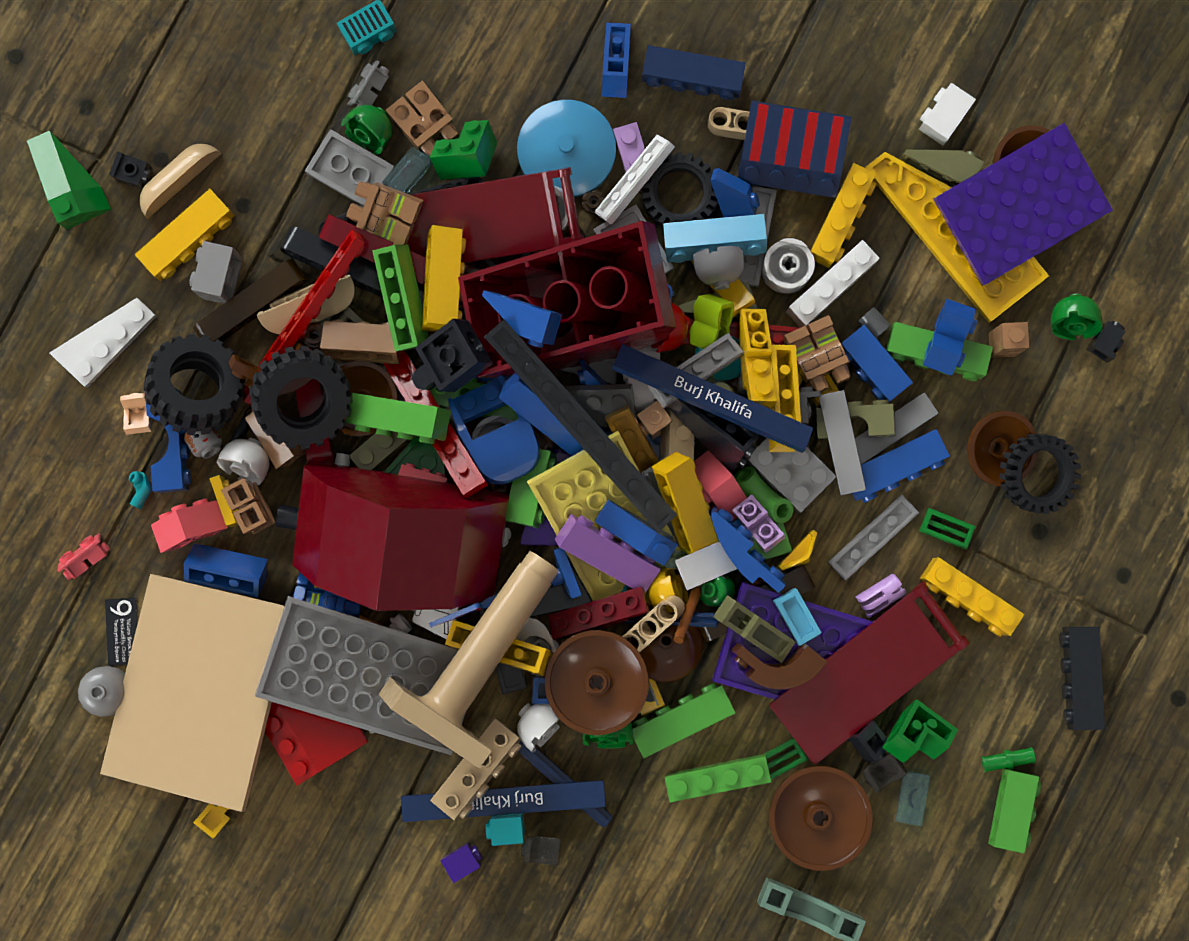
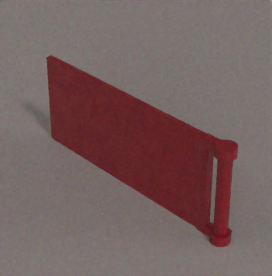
(500, 215)
(867, 675)

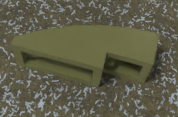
(754, 629)

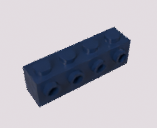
(693, 72)

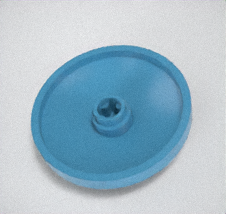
(568, 136)

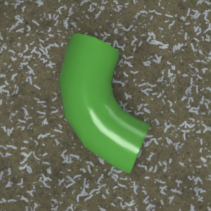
(778, 507)

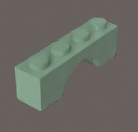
(812, 910)

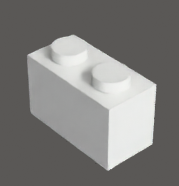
(946, 114)

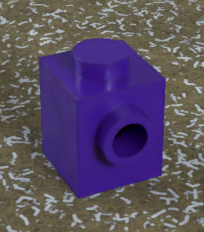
(462, 861)

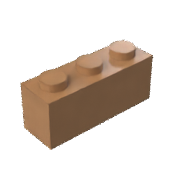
(358, 342)

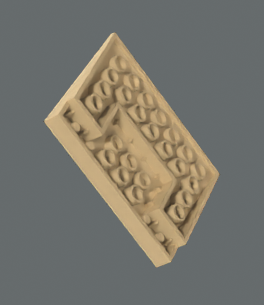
(191, 691)

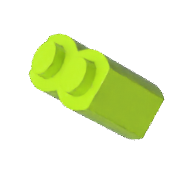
(711, 321)

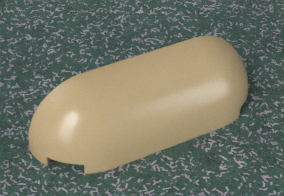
(175, 176)
(283, 308)

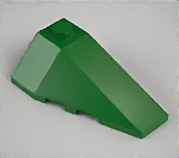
(66, 183)

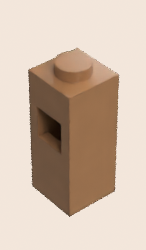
(1009, 339)
(278, 454)

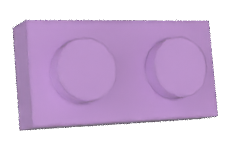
(629, 144)

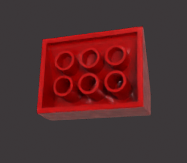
(309, 741)

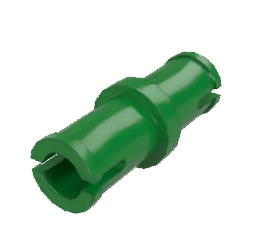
(1008, 759)

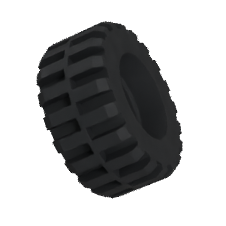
(184, 412)
(306, 429)

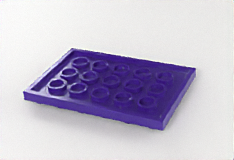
(1023, 204)
(835, 629)

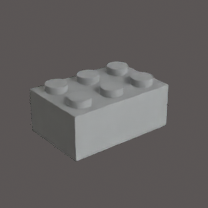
(792, 474)

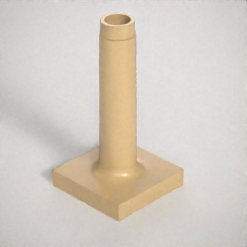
(444, 706)

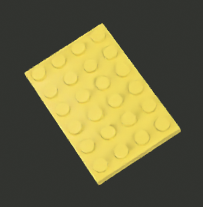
(579, 489)

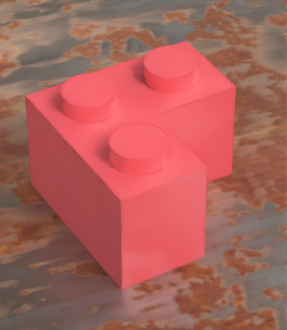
(718, 484)
(188, 524)

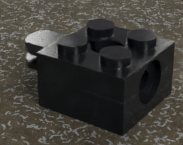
(450, 358)

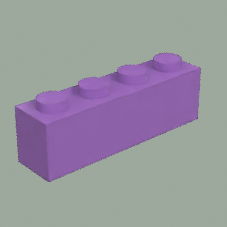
(606, 553)

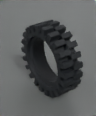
(672, 164)
(1063, 485)

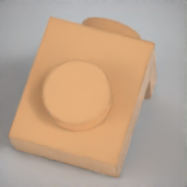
(135, 414)
(653, 419)

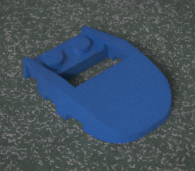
(502, 453)

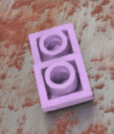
(756, 520)

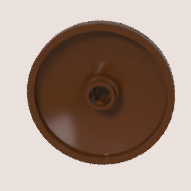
(596, 682)
(820, 818)

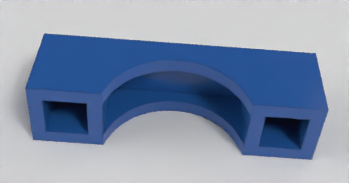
(171, 471)

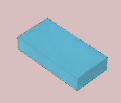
(797, 616)

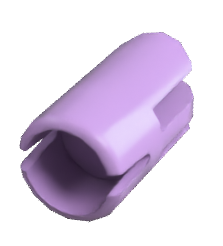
(881, 595)

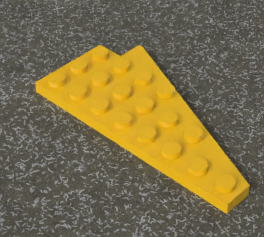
(913, 196)

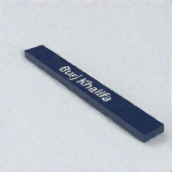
(712, 398)
(513, 800)

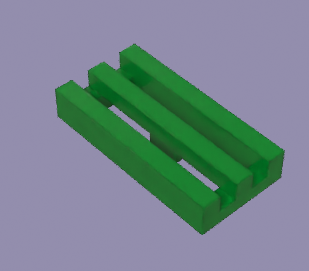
(927, 521)
(797, 749)

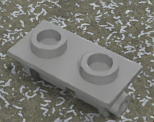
(372, 77)

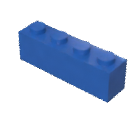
(528, 405)
(902, 463)

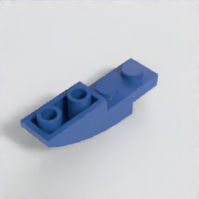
(736, 543)

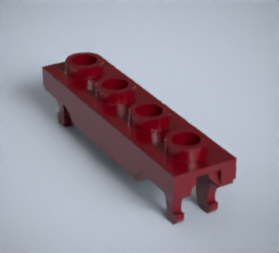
(598, 614)

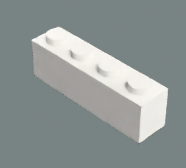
(832, 284)

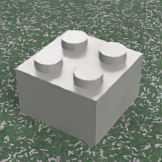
(216, 272)

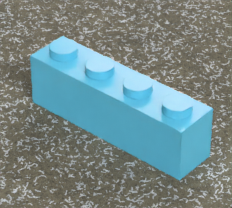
(689, 237)

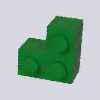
(467, 155)
(919, 730)

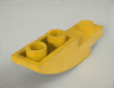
(755, 361)

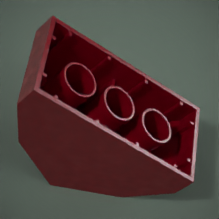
(602, 285)
(398, 538)

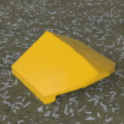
(800, 553)

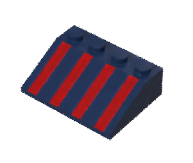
(794, 149)

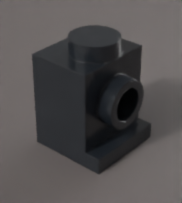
(121, 167)
(1107, 341)
(876, 739)

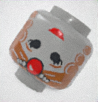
(204, 445)

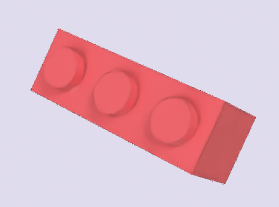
(411, 471)

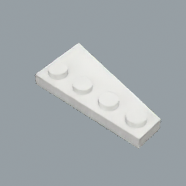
(99, 345)

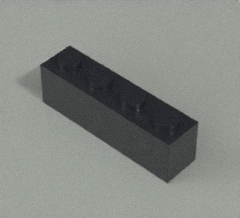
(1082, 678)

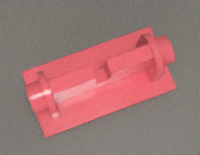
(74, 561)

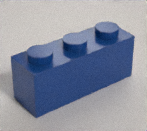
(875, 365)
(225, 570)

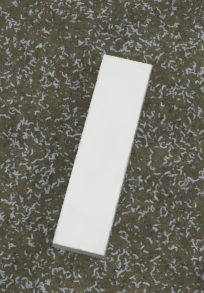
(634, 179)

